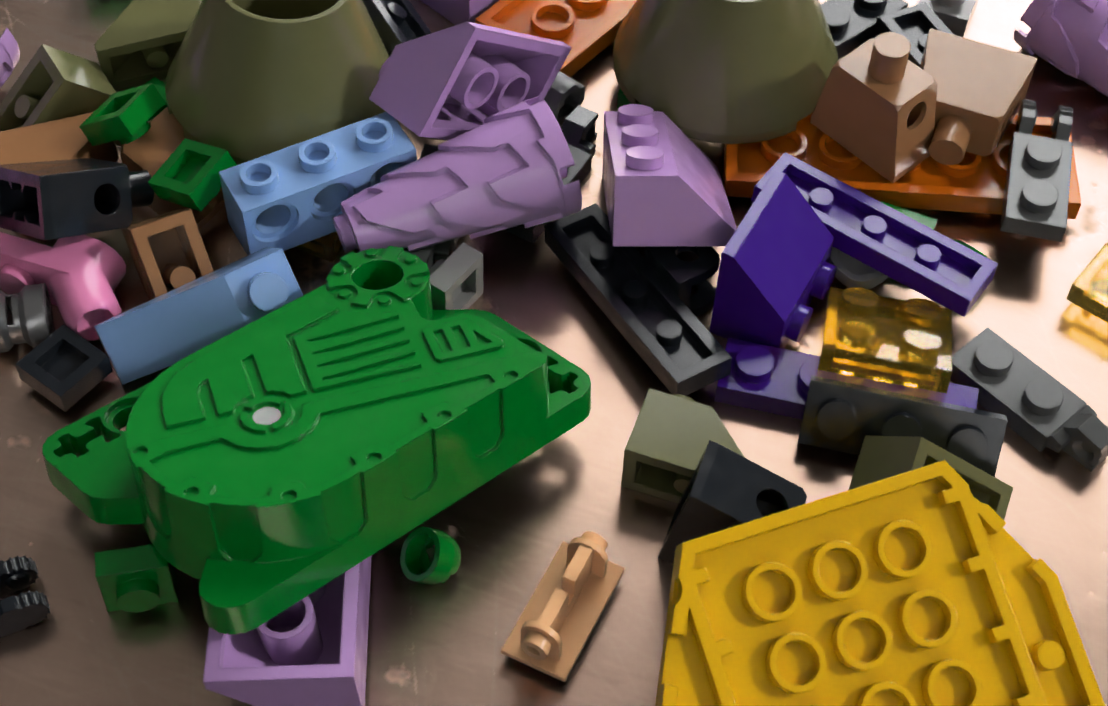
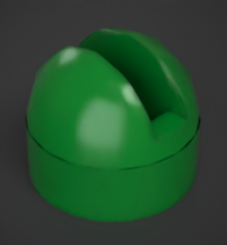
(427, 563)

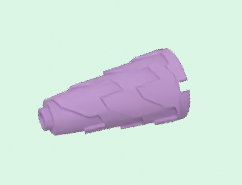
(1069, 37)
(471, 186)

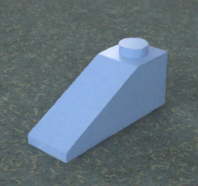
(197, 313)

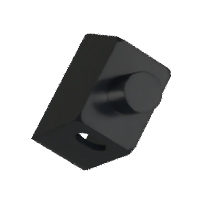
(70, 197)
(725, 494)

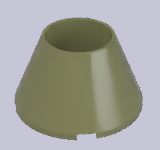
(726, 64)
(274, 73)

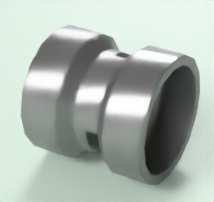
(25, 317)

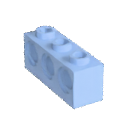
(299, 189)

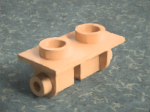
(565, 607)

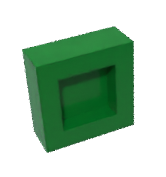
(123, 116)
(191, 174)
(135, 579)

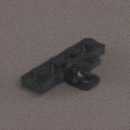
(647, 297)

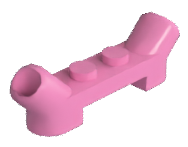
(77, 273)

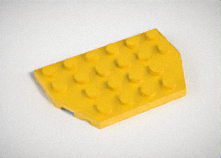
(871, 603)

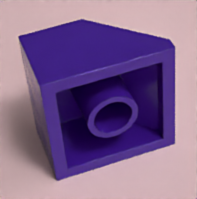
(773, 268)

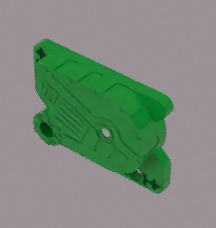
(317, 435)

